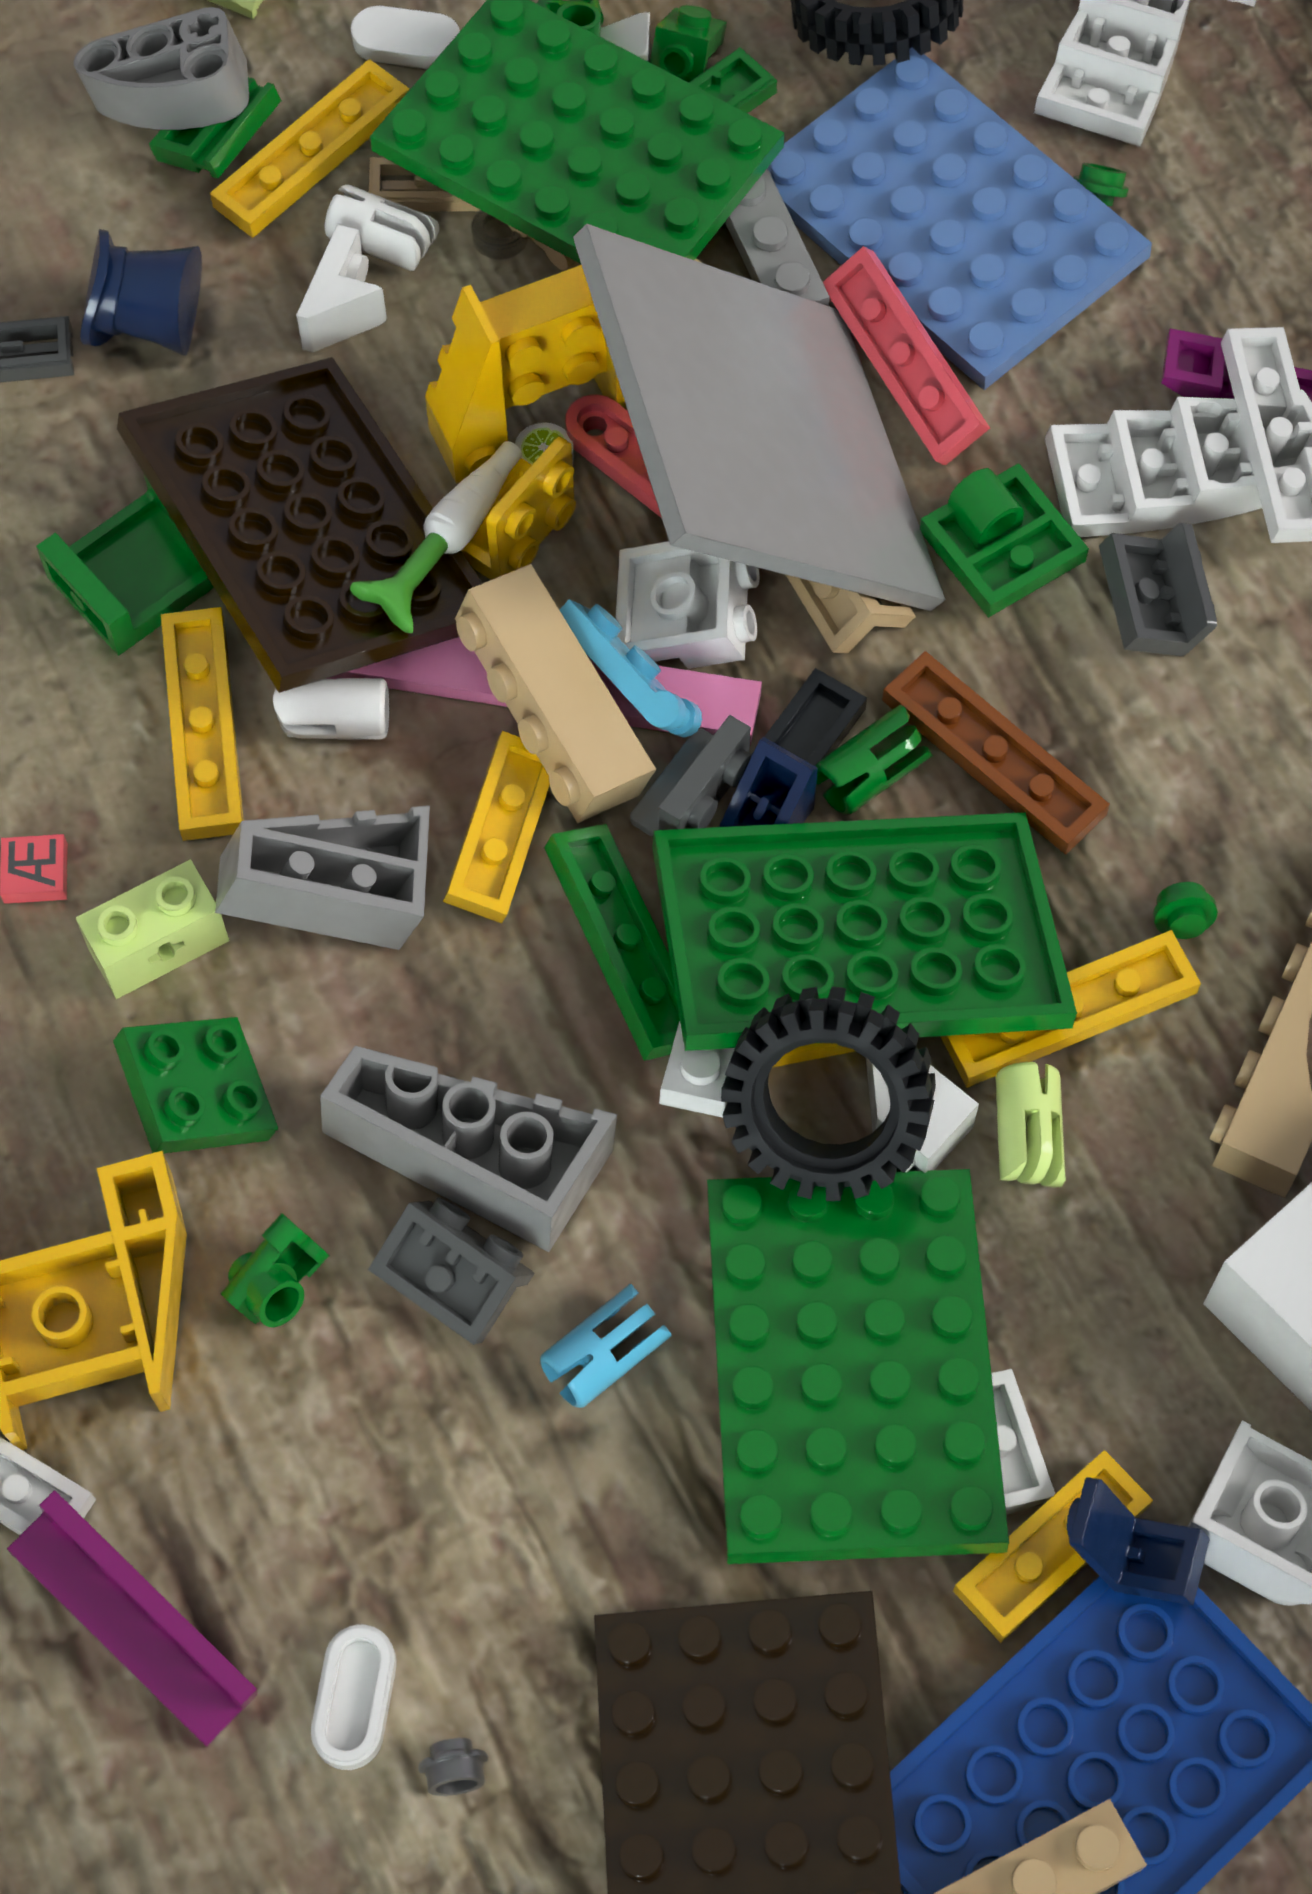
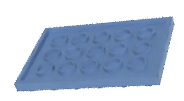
(959, 211)

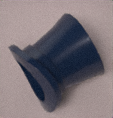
(142, 295)

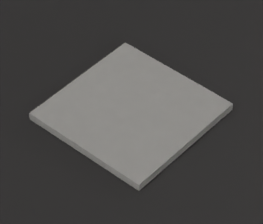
(756, 423)

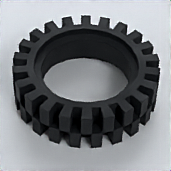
(875, 29)
(809, 1161)

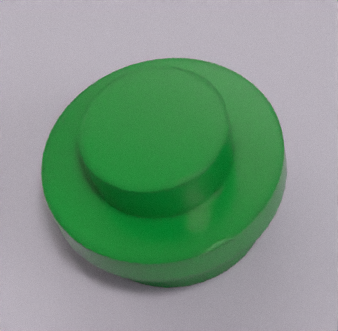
(1103, 182)
(1184, 910)

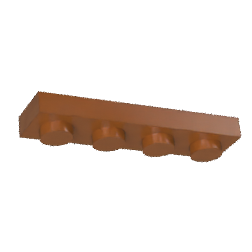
(996, 752)

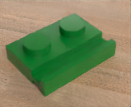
(216, 144)

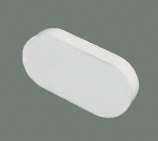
(401, 35)
(353, 1697)

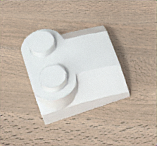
(1260, 1518)

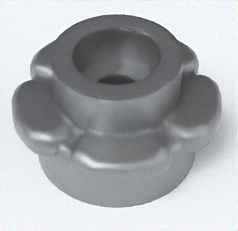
(453, 1767)

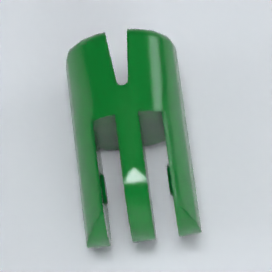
(871, 761)

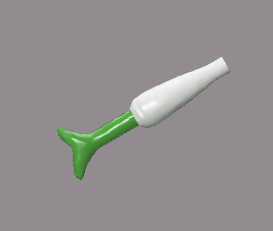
(446, 530)

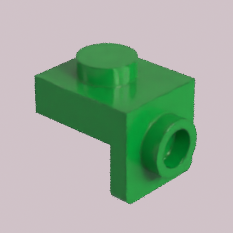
(686, 41)

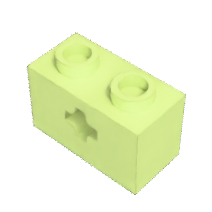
(153, 929)

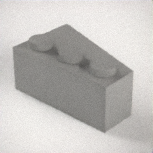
(330, 876)

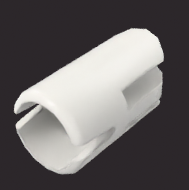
(384, 227)
(335, 709)

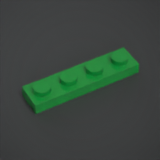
(619, 934)

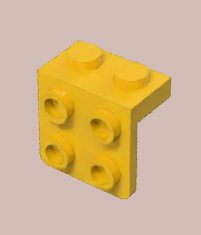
(525, 512)

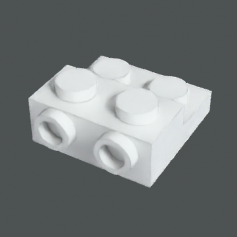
(685, 604)

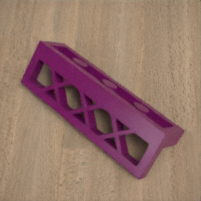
(132, 1620)

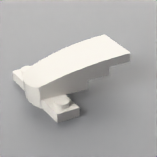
(1114, 66)
(1200, 456)

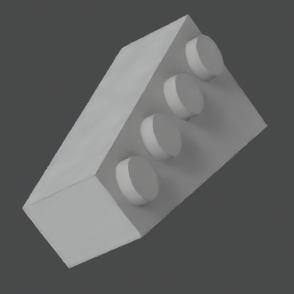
(474, 1144)

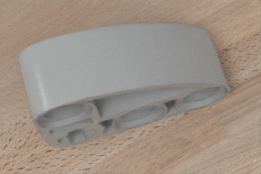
(168, 72)

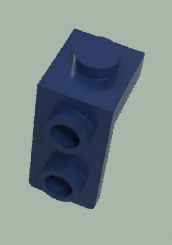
(1133, 1552)

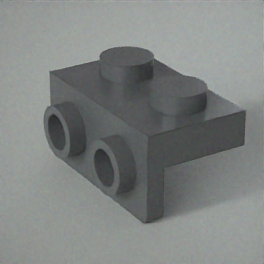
(1159, 591)
(695, 780)

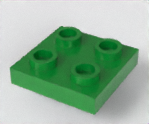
(1002, 537)
(195, 1085)

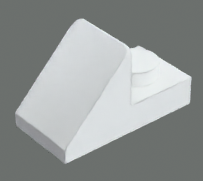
(338, 297)

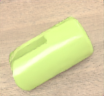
(1030, 1125)

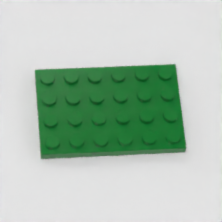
(574, 133)
(911, 910)
(853, 1372)

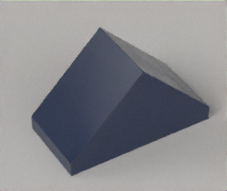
(772, 789)

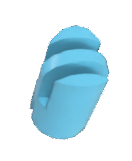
(594, 1354)

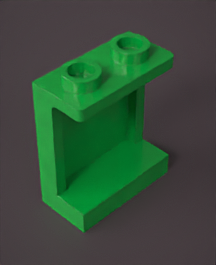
(127, 572)

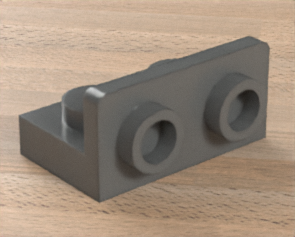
(450, 1267)

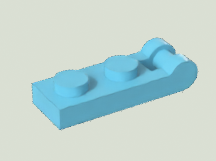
(630, 670)

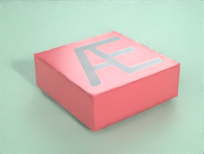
(33, 868)

